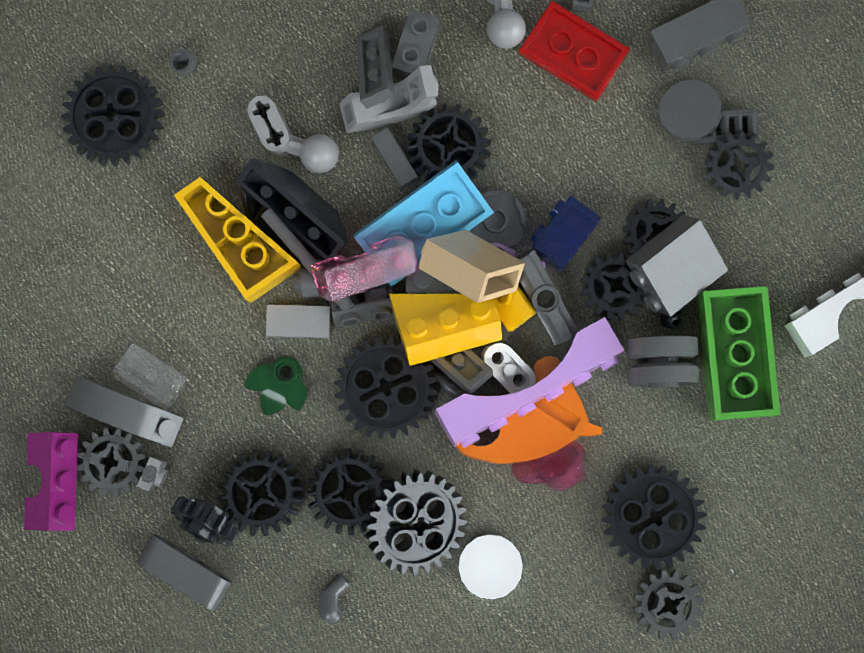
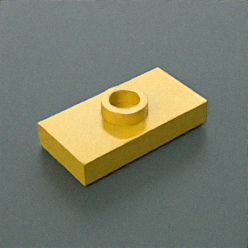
(514, 309)

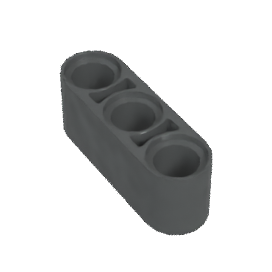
(184, 572)

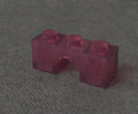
(347, 276)

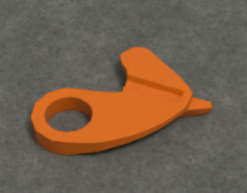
(541, 430)

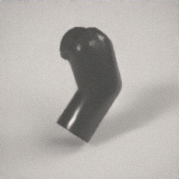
(329, 600)

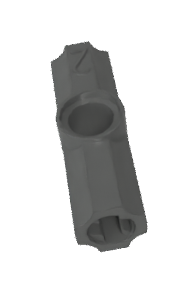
(553, 313)

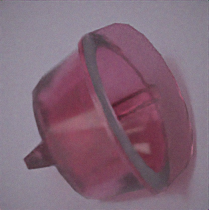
(557, 470)

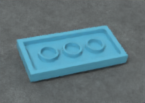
(434, 209)

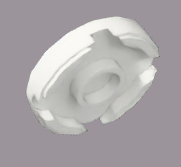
(490, 566)

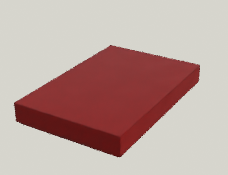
(574, 51)

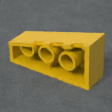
(241, 247)

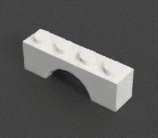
(819, 326)

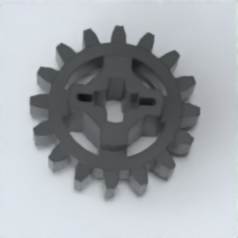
(107, 473)
(676, 616)

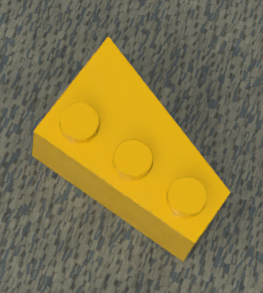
(443, 324)

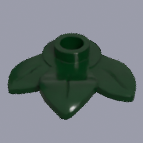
(276, 390)

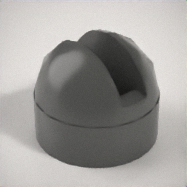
(183, 56)

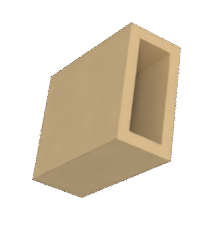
(471, 265)

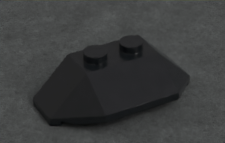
(296, 204)

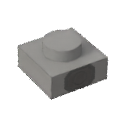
(153, 474)

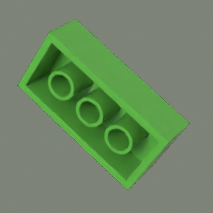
(738, 353)

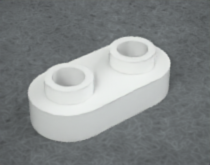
(507, 367)

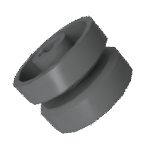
(662, 361)

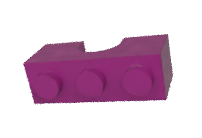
(56, 502)

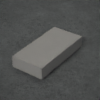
(298, 321)

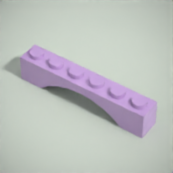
(473, 414)

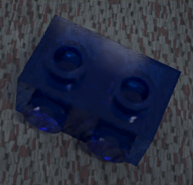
(565, 233)

